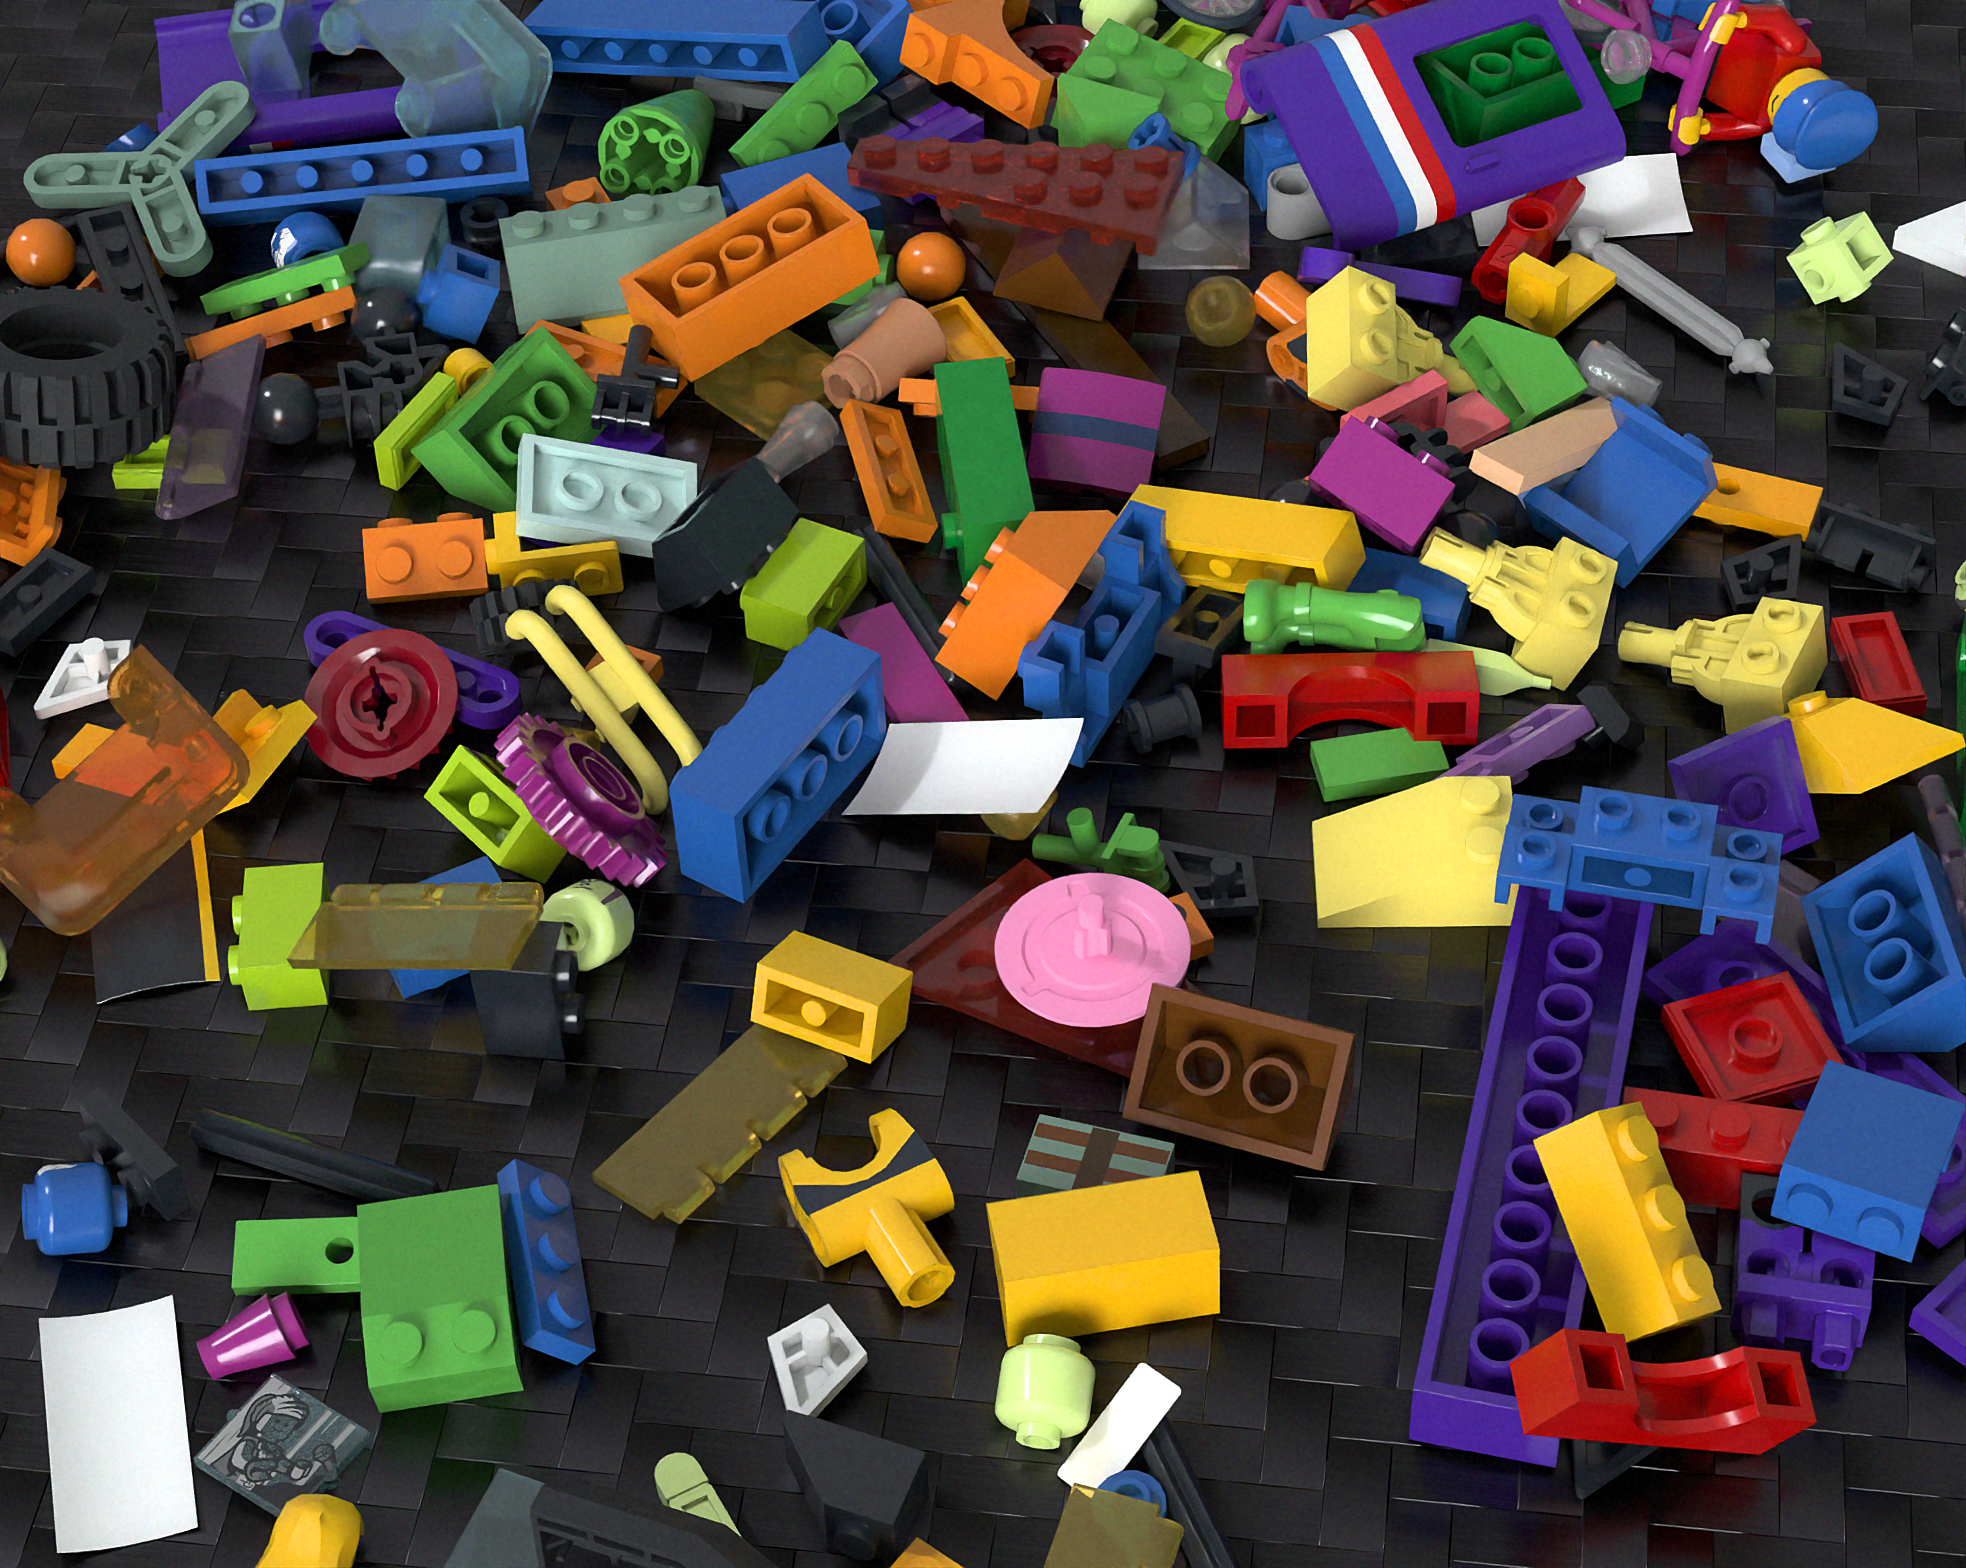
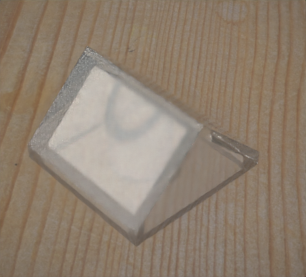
(1205, 224)

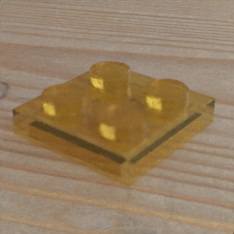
(767, 382)

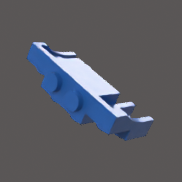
(1102, 655)
(1642, 852)

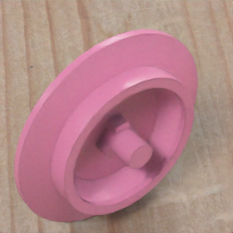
(1091, 949)

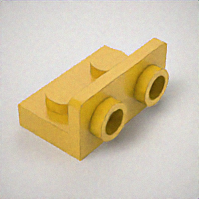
(262, 735)

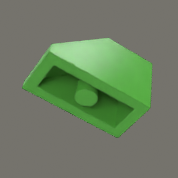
(1518, 370)

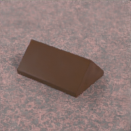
(1063, 272)
(1241, 1076)

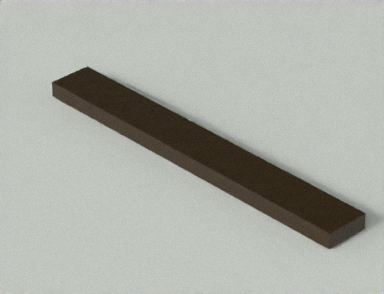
(1079, 340)

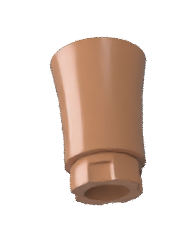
(895, 346)

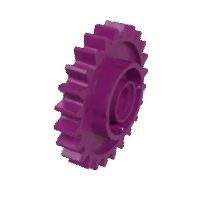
(581, 800)

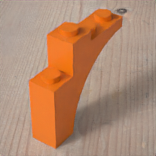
(973, 49)

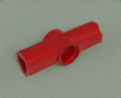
(1530, 228)

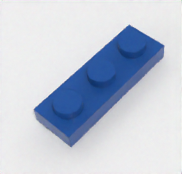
(545, 1262)

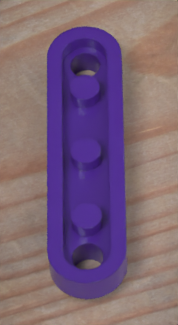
(488, 693)

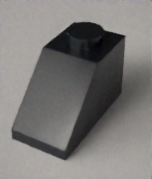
(857, 1485)

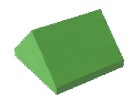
(1099, 112)

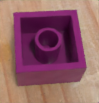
(1382, 483)

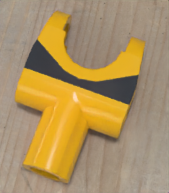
(878, 1209)

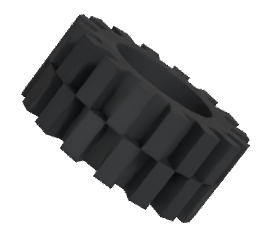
(494, 609)

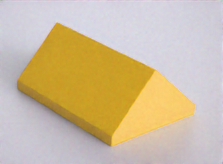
(1105, 1257)

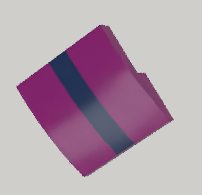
(1094, 432)

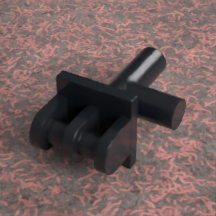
(631, 398)

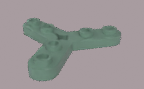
(166, 203)

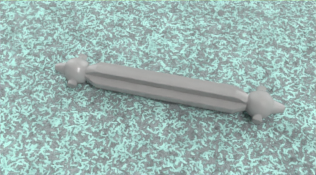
(1672, 301)

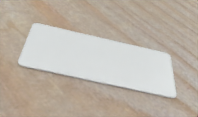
(1121, 1428)

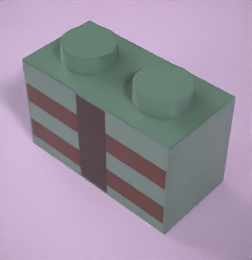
(1081, 1155)

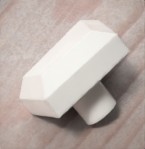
(81, 676)
(815, 1360)

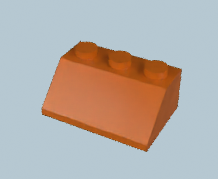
(1019, 593)

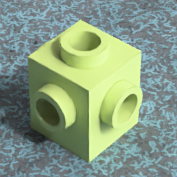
(1839, 257)

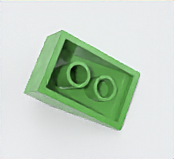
(437, 1299)

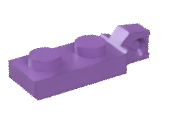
(1537, 737)

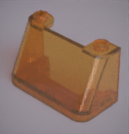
(122, 804)

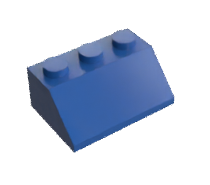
(1893, 951)

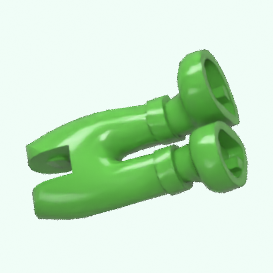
(1319, 615)

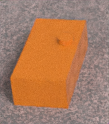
(750, 276)

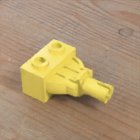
(1368, 344)
(1537, 595)
(1741, 660)

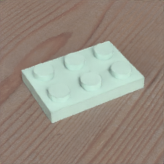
(598, 494)

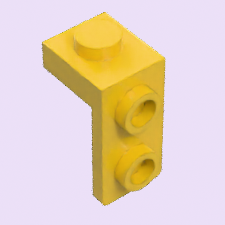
(1553, 297)
(591, 565)

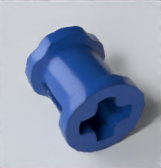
(1156, 132)

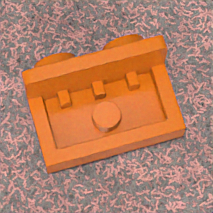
(28, 510)
(425, 559)

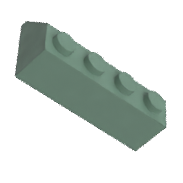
(570, 260)

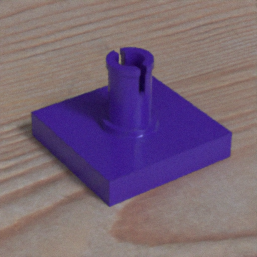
(1752, 780)

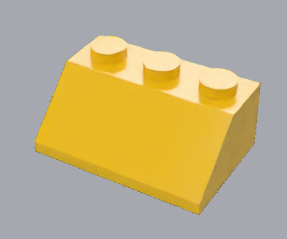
(1627, 1223)

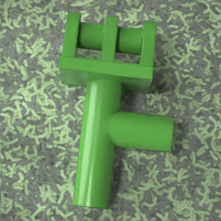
(1130, 852)

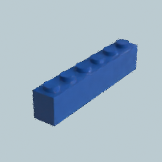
(682, 37)
(340, 177)

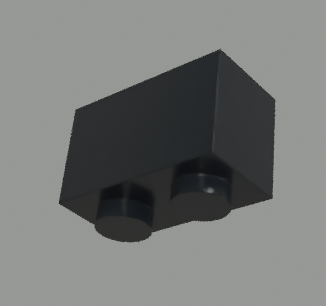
(535, 1002)

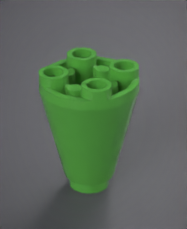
(657, 144)

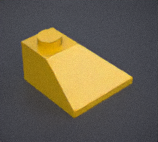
(1859, 745)

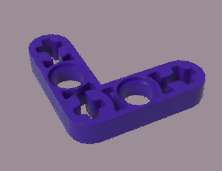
(1321, 265)

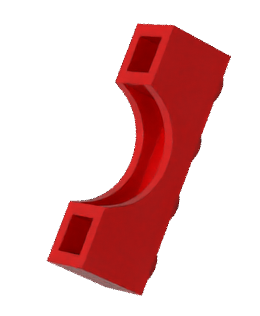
(1279, 695)
(1591, 1390)

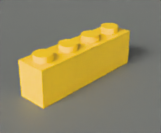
(1237, 539)

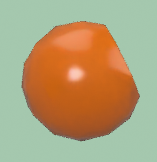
(41, 252)
(931, 267)

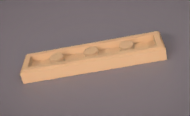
(1546, 448)

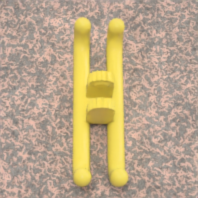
(610, 690)

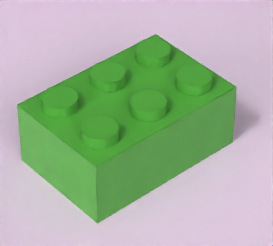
(1189, 89)

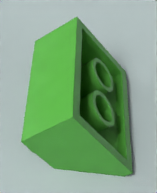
(527, 391)

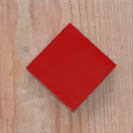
(1751, 1041)

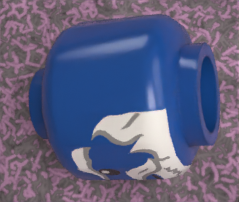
(303, 237)
(72, 1208)

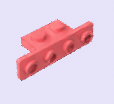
(1423, 403)

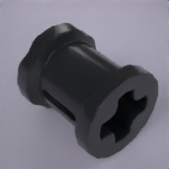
(1162, 718)

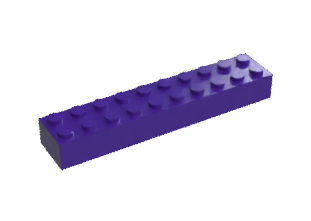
(1506, 1256)

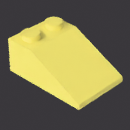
(1416, 857)

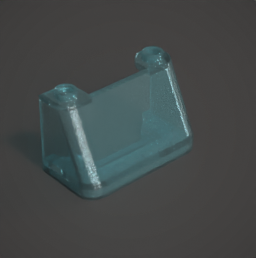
(460, 59)

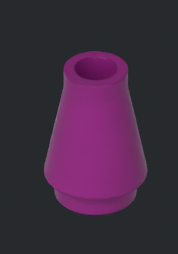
(256, 1337)

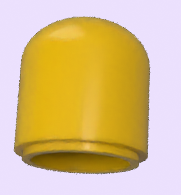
(466, 367)

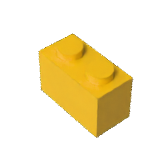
(831, 996)

